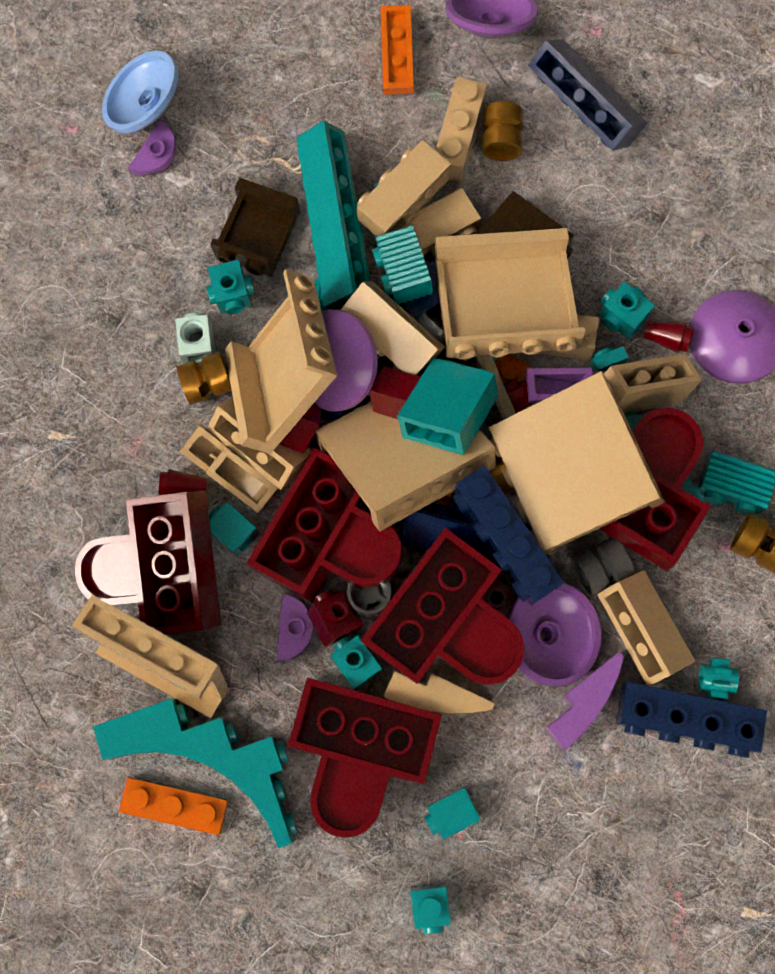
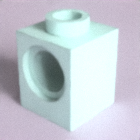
(185, 328)

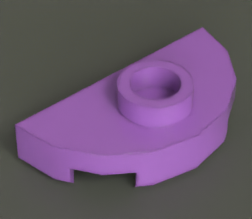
(156, 152)
(294, 629)

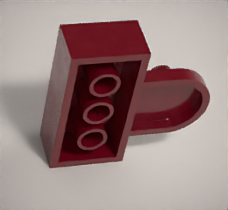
(671, 449)
(322, 532)
(160, 564)
(444, 616)
(359, 746)

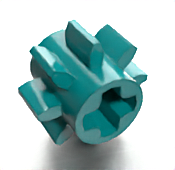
(718, 678)

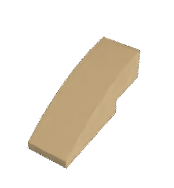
(228, 468)
(436, 696)

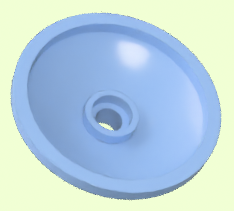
(140, 92)

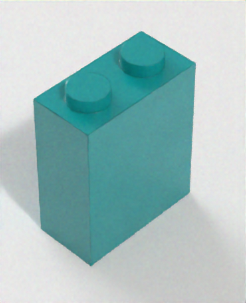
(448, 405)

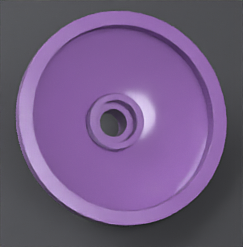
(492, 17)
(725, 349)
(353, 358)
(570, 638)

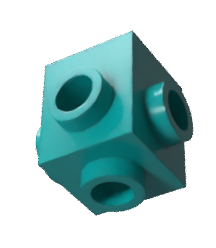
(229, 287)
(625, 309)

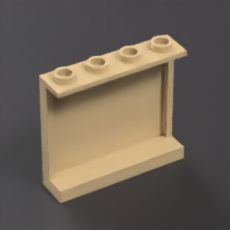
(506, 293)
(281, 368)
(574, 463)
(394, 472)
(153, 656)

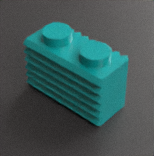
(403, 264)
(736, 483)

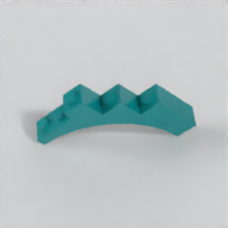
(251, 767)

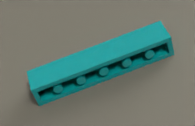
(332, 213)

